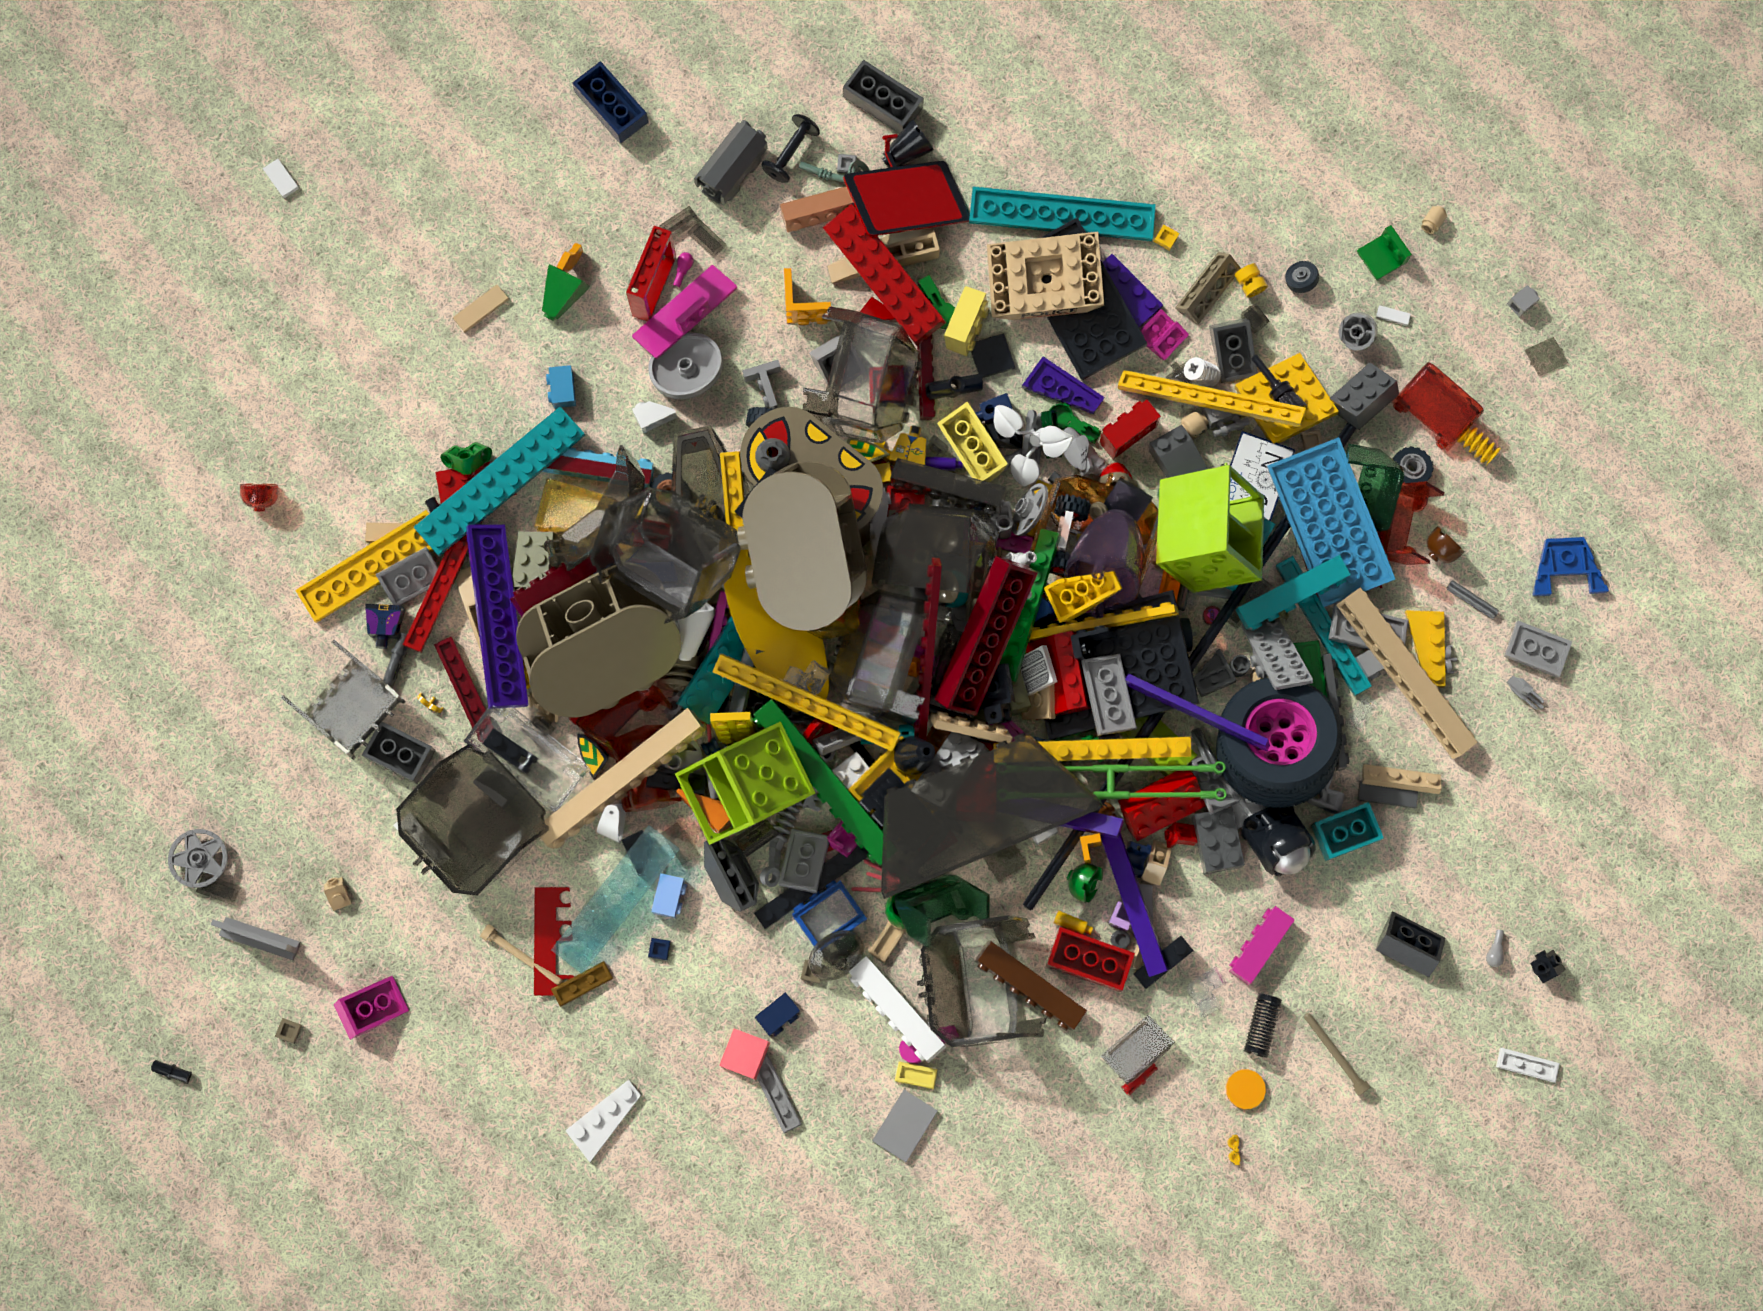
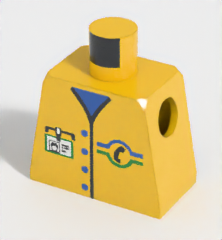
(909, 447)

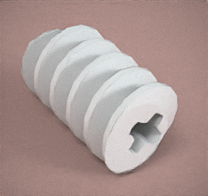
(1202, 372)

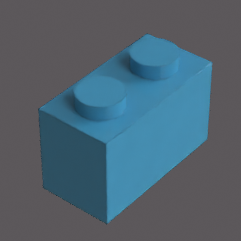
(562, 386)

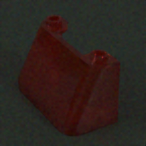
(1439, 405)

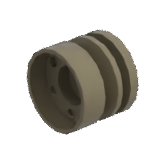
(679, 675)

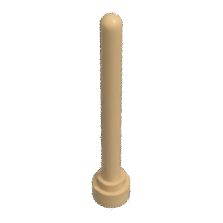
(490, 934)

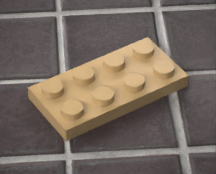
(975, 728)

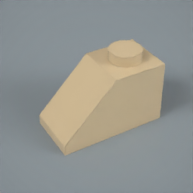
(1156, 863)

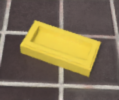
(916, 1075)

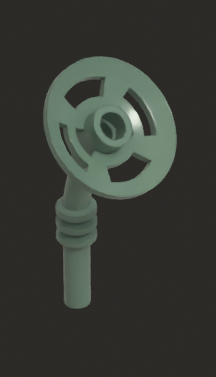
(832, 176)

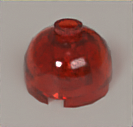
(259, 495)

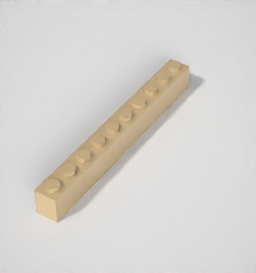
(1407, 673)
(622, 777)

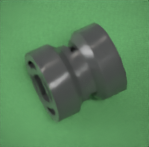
(1239, 662)

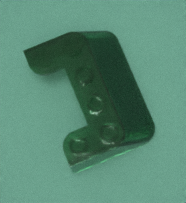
(1378, 482)

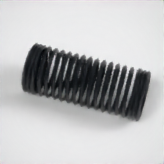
(1274, 1002)

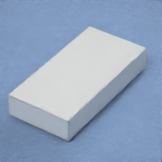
(280, 178)

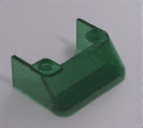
(937, 900)

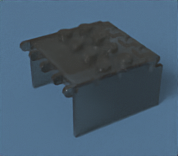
(351, 706)

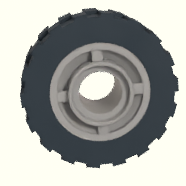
(1418, 460)

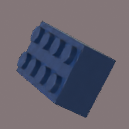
(610, 102)

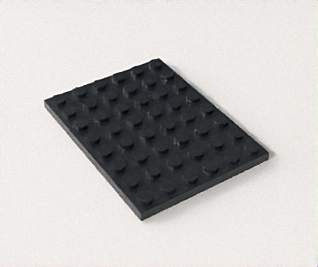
(1149, 651)

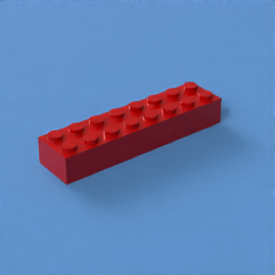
(884, 276)

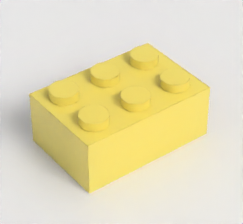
(966, 321)

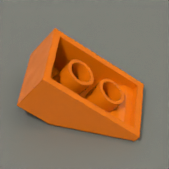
(712, 810)

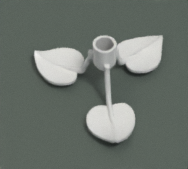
(1052, 439)

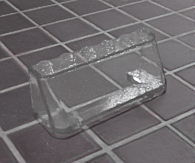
(556, 770)

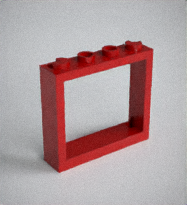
(651, 273)

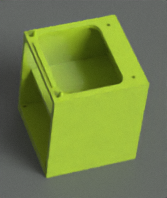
(1206, 536)
(751, 780)

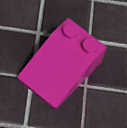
(370, 1007)

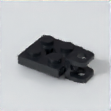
(997, 701)

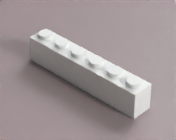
(897, 1009)

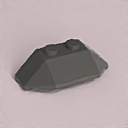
(731, 874)

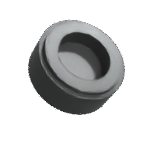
(1120, 939)

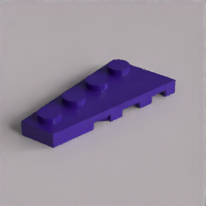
(1136, 296)
(1061, 386)

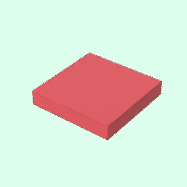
(744, 1054)

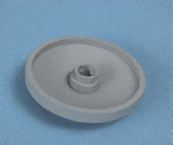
(687, 367)

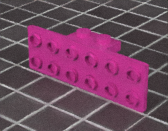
(684, 311)

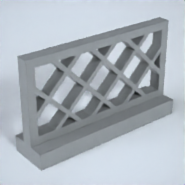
(257, 938)

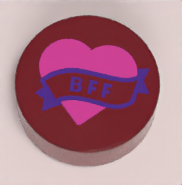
(1210, 614)

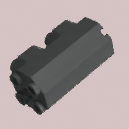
(731, 162)

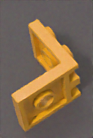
(802, 312)

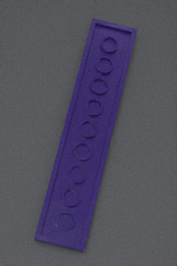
(496, 616)

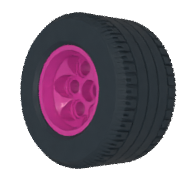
(1285, 780)

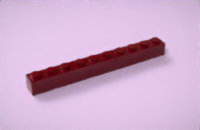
(925, 376)

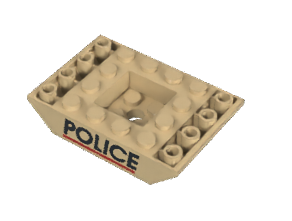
(1018, 271)

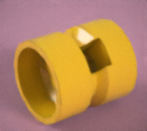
(1251, 281)

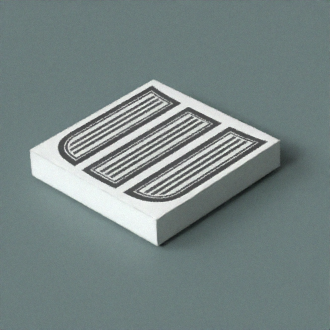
(1037, 670)

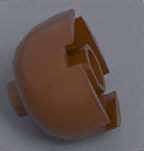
(1443, 547)

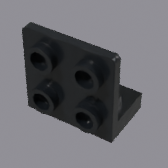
(1082, 637)

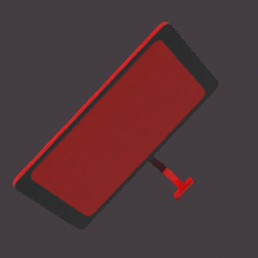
(906, 196)

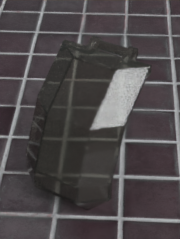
(579, 539)

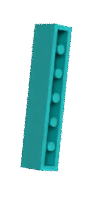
(1292, 592)

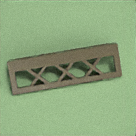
(1207, 283)

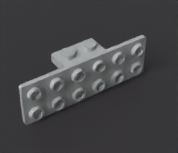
(1276, 656)

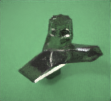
(1178, 372)

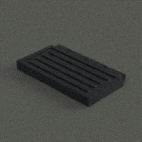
(874, 795)

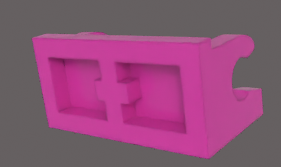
(841, 840)

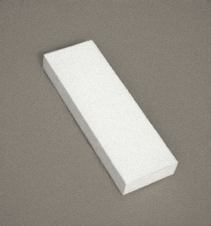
(1527, 1065)

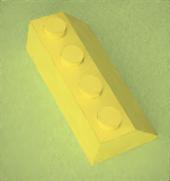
(973, 444)

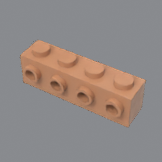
(815, 209)

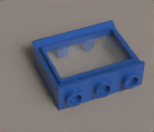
(828, 913)

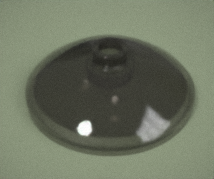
(836, 955)

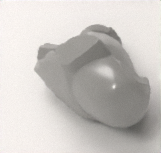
(1083, 455)

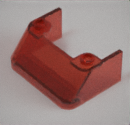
(1411, 499)
(606, 723)
(642, 797)

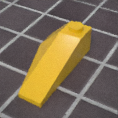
(1079, 594)

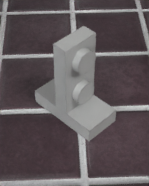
(762, 372)

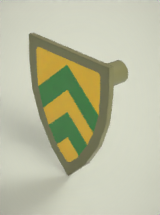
(867, 449)

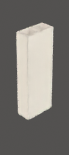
(1393, 315)

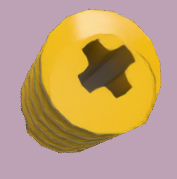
(1479, 445)

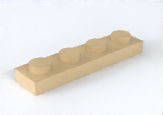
(1401, 779)

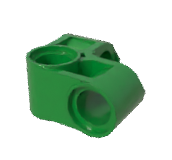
(466, 459)

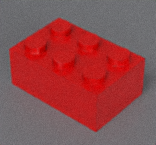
(1129, 428)

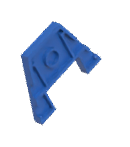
(1566, 558)

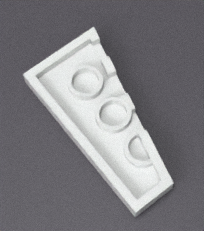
(599, 1123)

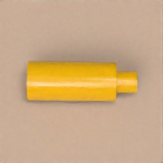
(1072, 923)

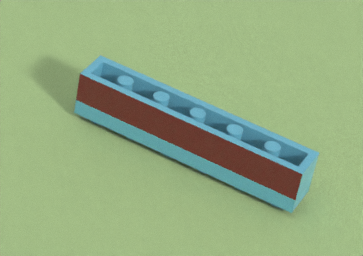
(593, 466)

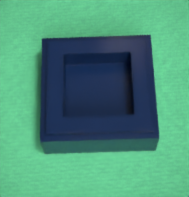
(659, 949)

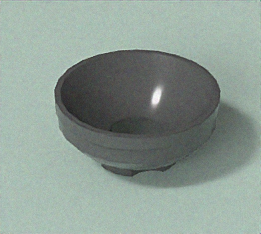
(778, 462)

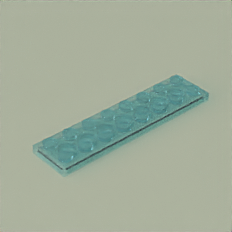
(615, 899)

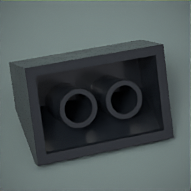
(1411, 944)

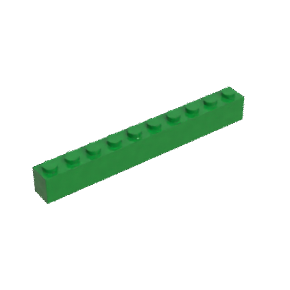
(827, 783)

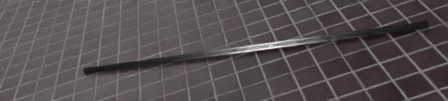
(1152, 721)

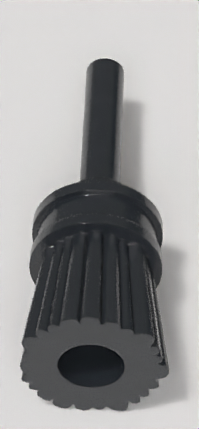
(1281, 391)

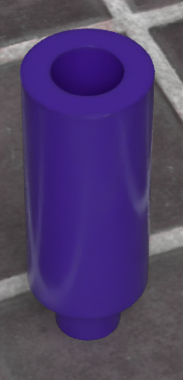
(943, 463)

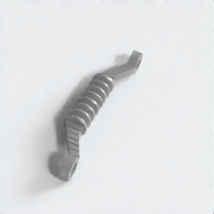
(776, 844)

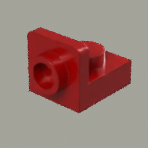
(1180, 834)

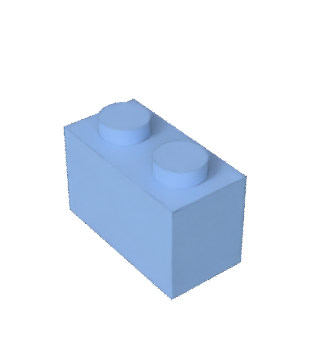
(668, 896)

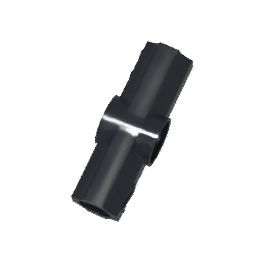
(964, 385)

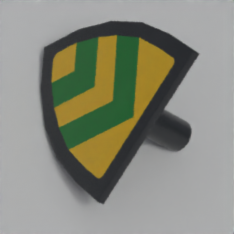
(591, 754)

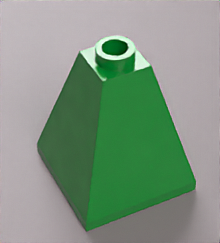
(561, 292)

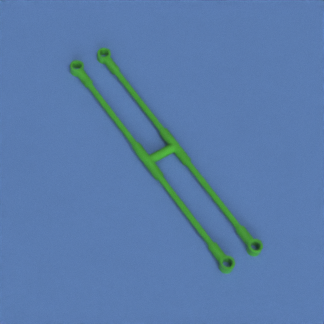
(1112, 794)

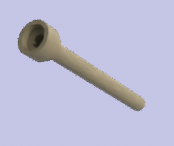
(1359, 1084)

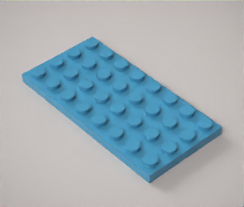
(1331, 517)

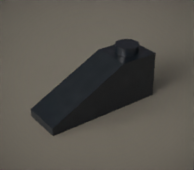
(1173, 955)

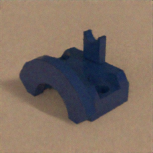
(1138, 856)

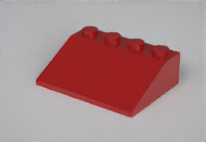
(1071, 685)

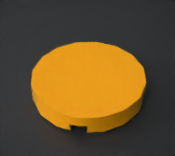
(1245, 1089)

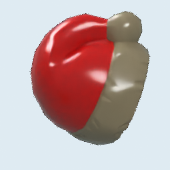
(1118, 470)

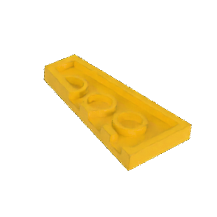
(1429, 642)

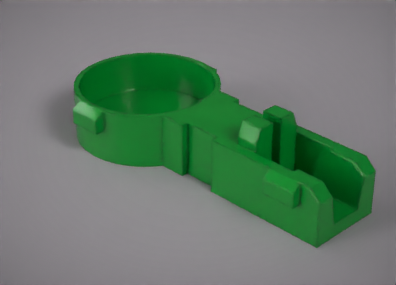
(931, 292)
(1065, 414)

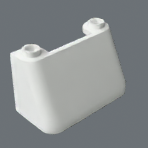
(693, 630)

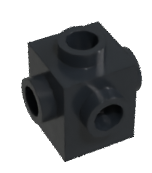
(1547, 965)

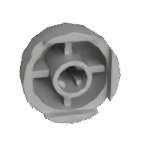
(1358, 331)

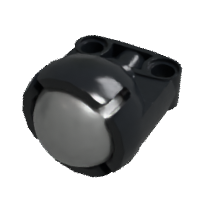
(1279, 840)

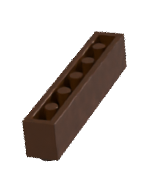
(1030, 985)

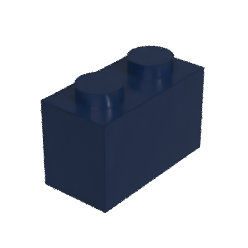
(777, 1015)

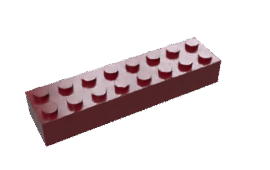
(986, 636)

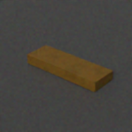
(582, 984)

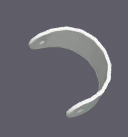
(612, 822)

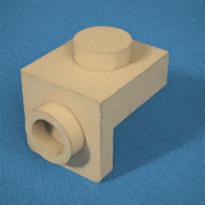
(336, 893)

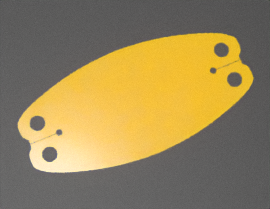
(759, 631)

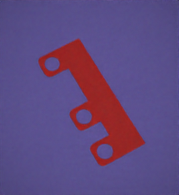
(545, 936)

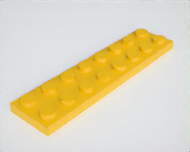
(358, 572)

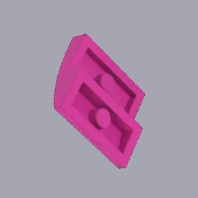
(1163, 334)

